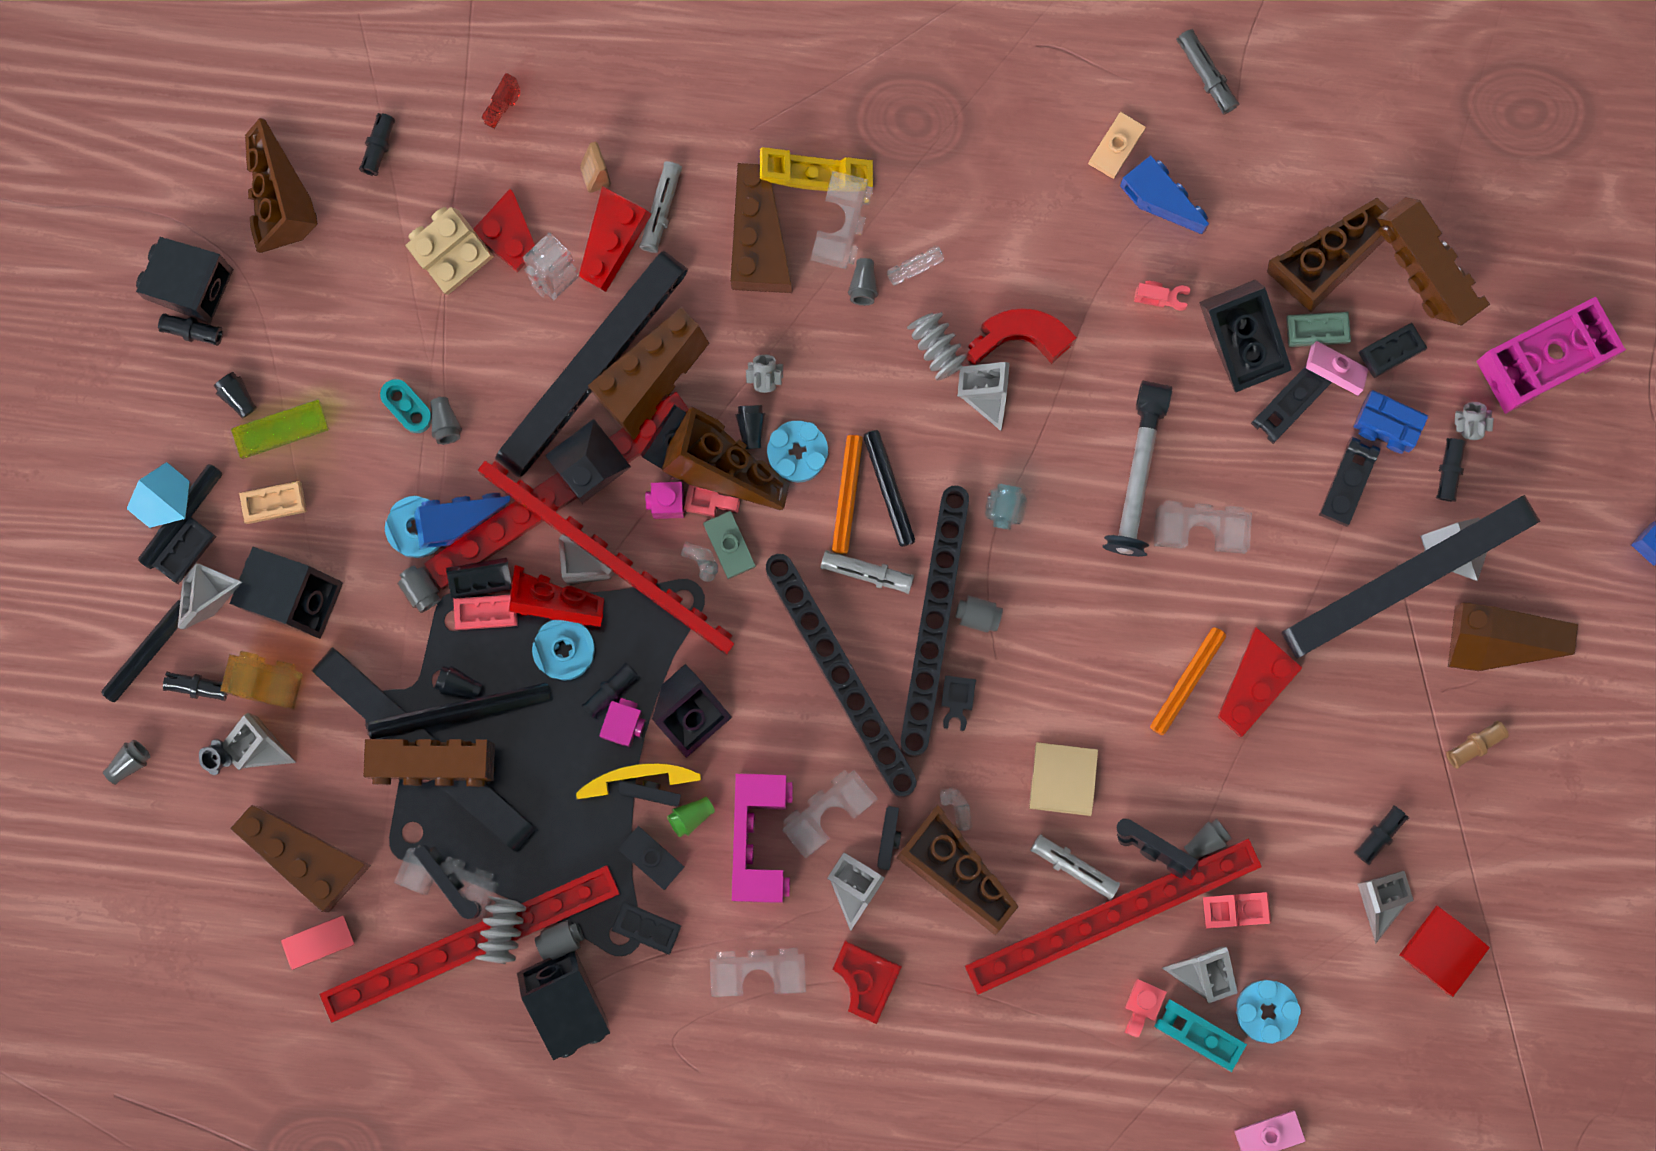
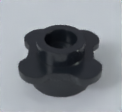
(208, 760)

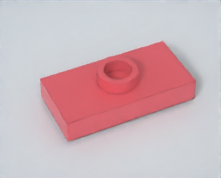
(483, 612)

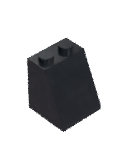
(184, 279)
(286, 592)
(563, 1005)

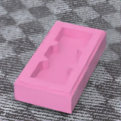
(1337, 368)
(1271, 1134)

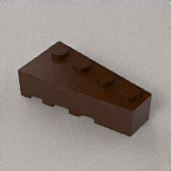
(757, 239)
(1328, 258)
(1430, 263)
(649, 370)
(429, 761)
(304, 860)
(952, 867)

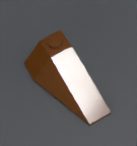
(280, 200)
(714, 461)
(1501, 637)

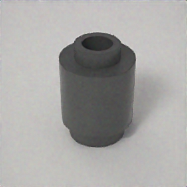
(419, 588)
(979, 614)
(559, 940)

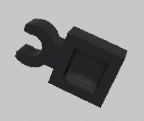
(958, 696)

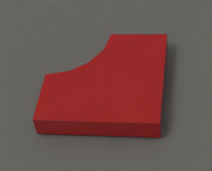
(868, 979)

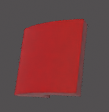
(1444, 951)

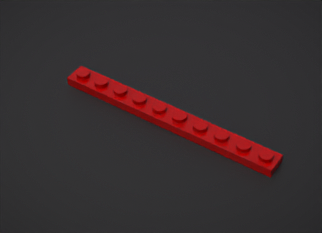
(517, 520)
(597, 548)
(1110, 917)
(463, 946)

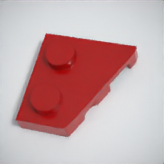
(506, 231)

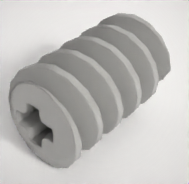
(937, 345)
(501, 930)

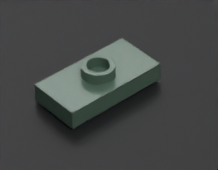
(1320, 327)
(729, 545)

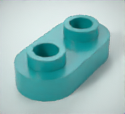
(406, 407)

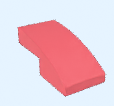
(1237, 910)
(317, 942)

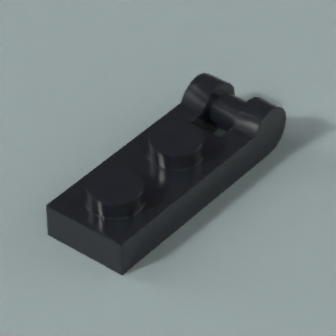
(1291, 403)
(1349, 482)
(1156, 848)
(448, 883)

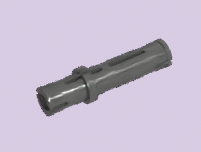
(1211, 77)

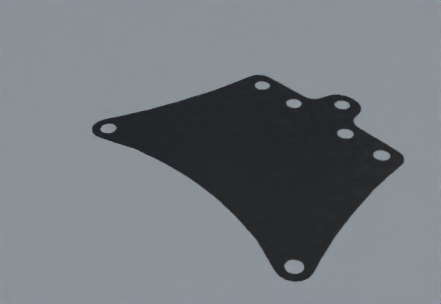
(544, 751)

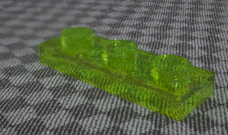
(280, 429)

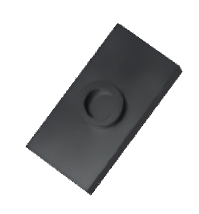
(1392, 350)
(657, 446)
(184, 550)
(479, 578)
(649, 791)
(890, 838)
(651, 858)
(646, 928)

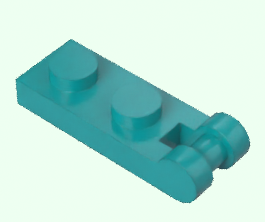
(1201, 1036)

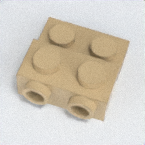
(448, 249)

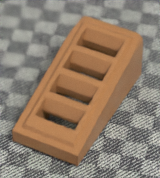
(594, 169)

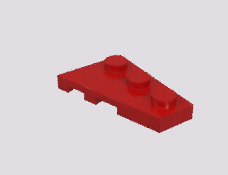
(611, 238)
(544, 599)
(1257, 683)

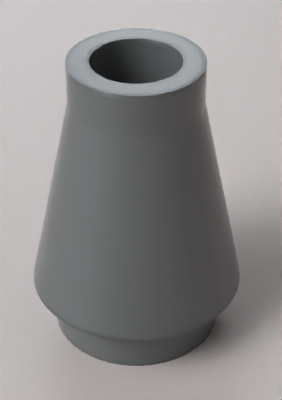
(863, 284)
(444, 422)
(127, 761)
(1208, 840)

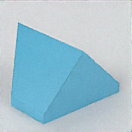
(160, 497)

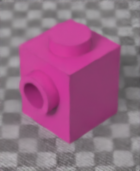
(665, 500)
(622, 723)

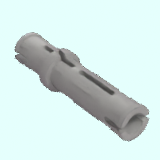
(651, 239)
(868, 572)
(1044, 847)

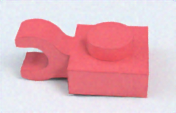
(1155, 294)
(706, 502)
(1144, 1003)

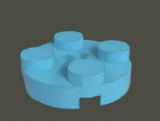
(787, 465)
(397, 528)
(557, 666)
(1249, 1012)

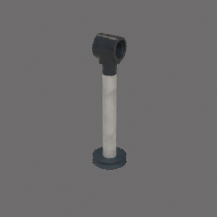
(1152, 406)

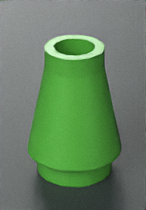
(690, 816)

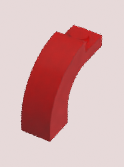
(1025, 325)

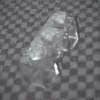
(850, 194)
(550, 267)
(1229, 527)
(848, 793)
(477, 885)
(729, 971)

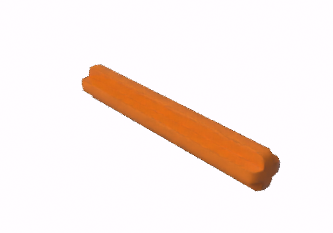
(847, 494)
(1188, 681)

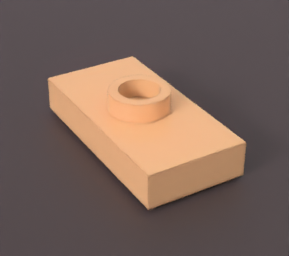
(1116, 145)
(272, 502)

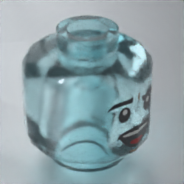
(1005, 506)

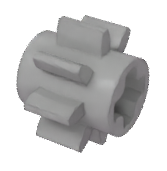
(764, 373)
(1474, 421)

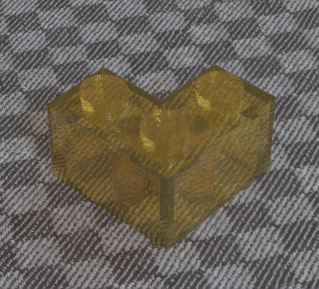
(254, 680)

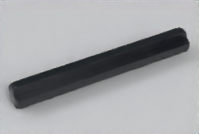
(889, 488)
(167, 532)
(142, 655)

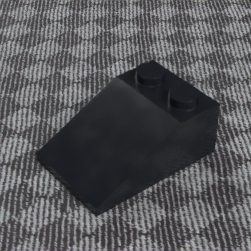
(1246, 335)

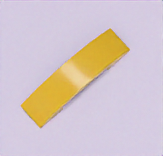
(808, 172)
(600, 785)

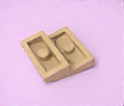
(1063, 779)

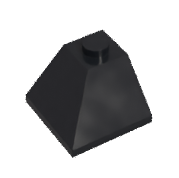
(588, 461)
(688, 711)

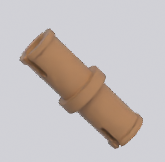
(1477, 744)

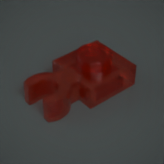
(504, 95)

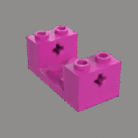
(1523, 368)
(757, 792)

